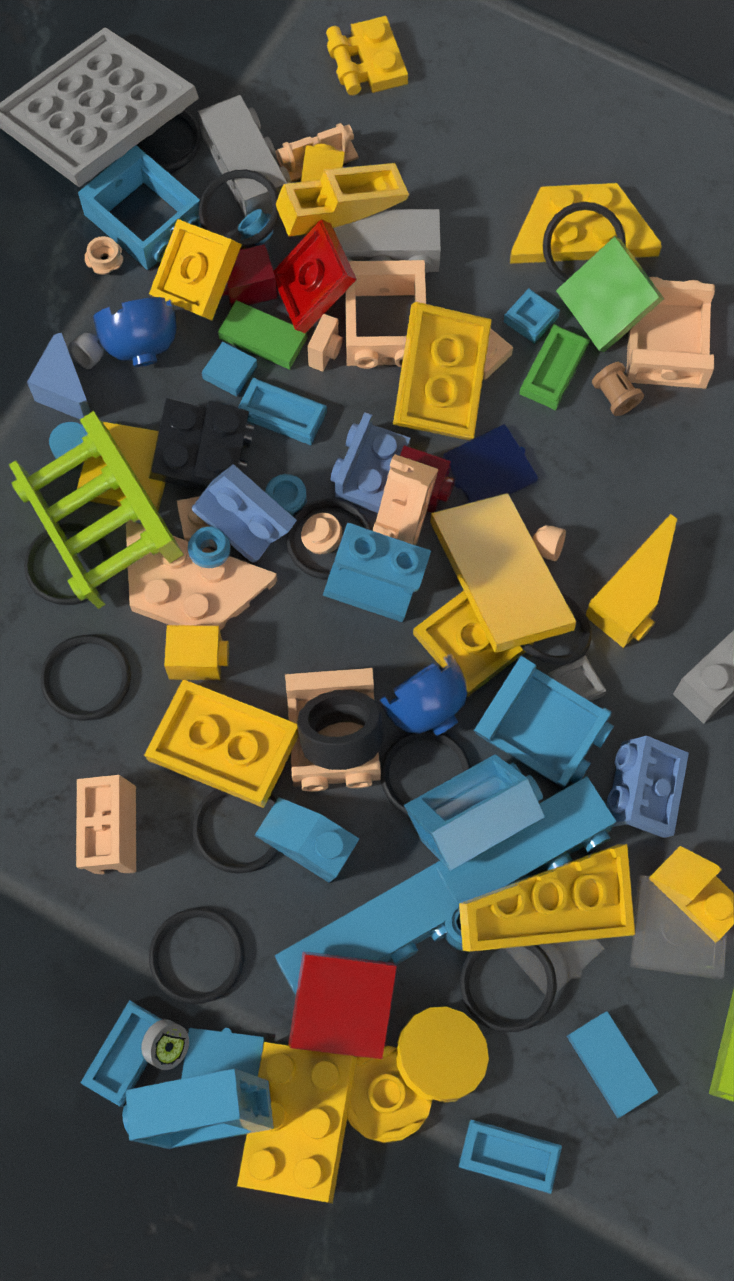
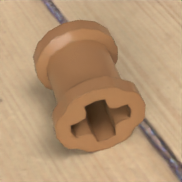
(617, 388)

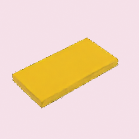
(502, 572)

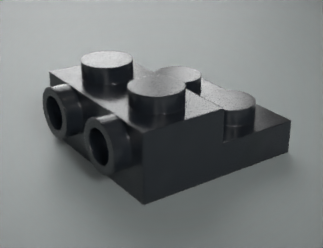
(199, 443)

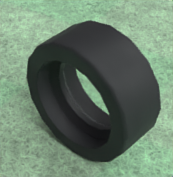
(343, 751)

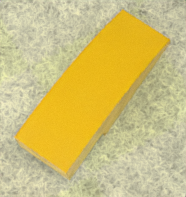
(340, 197)

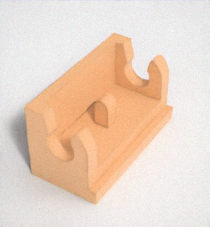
(405, 499)
(106, 824)

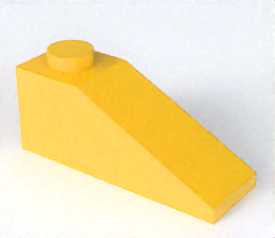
(631, 595)

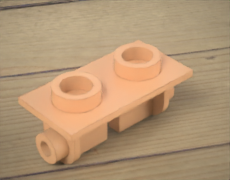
(293, 153)

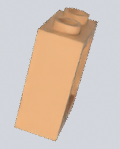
(380, 279)

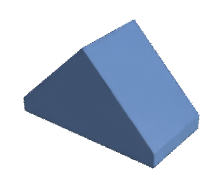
(56, 381)

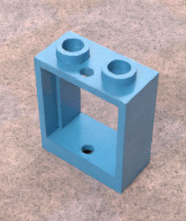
(119, 182)
(475, 810)
(198, 1109)

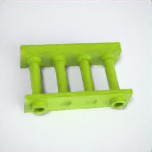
(134, 507)

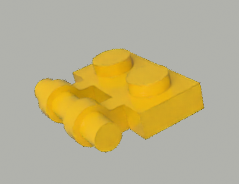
(378, 55)

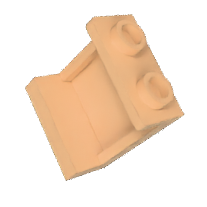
(674, 338)
(303, 688)

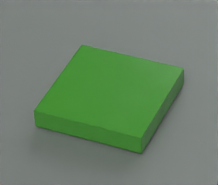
(609, 294)

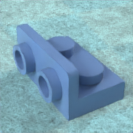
(365, 469)
(243, 513)
(648, 785)

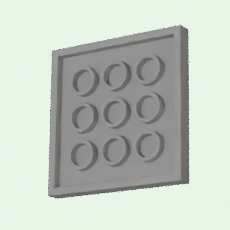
(94, 106)

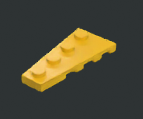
(559, 905)

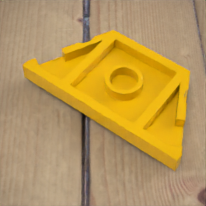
(584, 231)

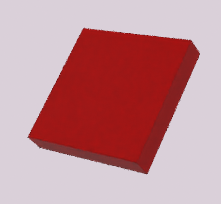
(313, 276)
(342, 1005)

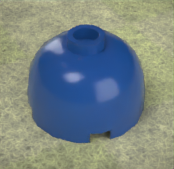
(137, 330)
(428, 699)

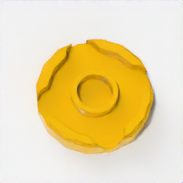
(442, 1054)
(381, 1101)

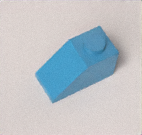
(307, 838)

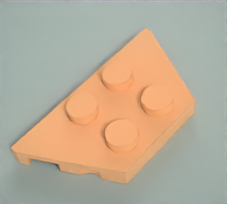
(188, 593)

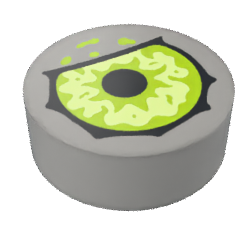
(165, 1044)

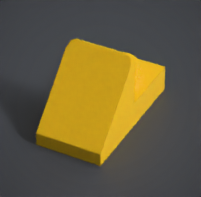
(697, 891)

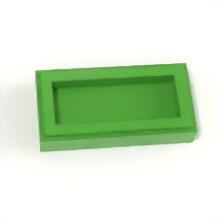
(262, 335)
(554, 367)

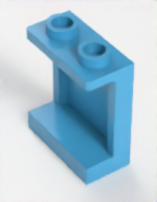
(376, 572)
(544, 724)

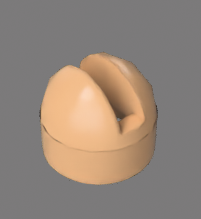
(550, 541)

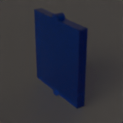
(490, 465)

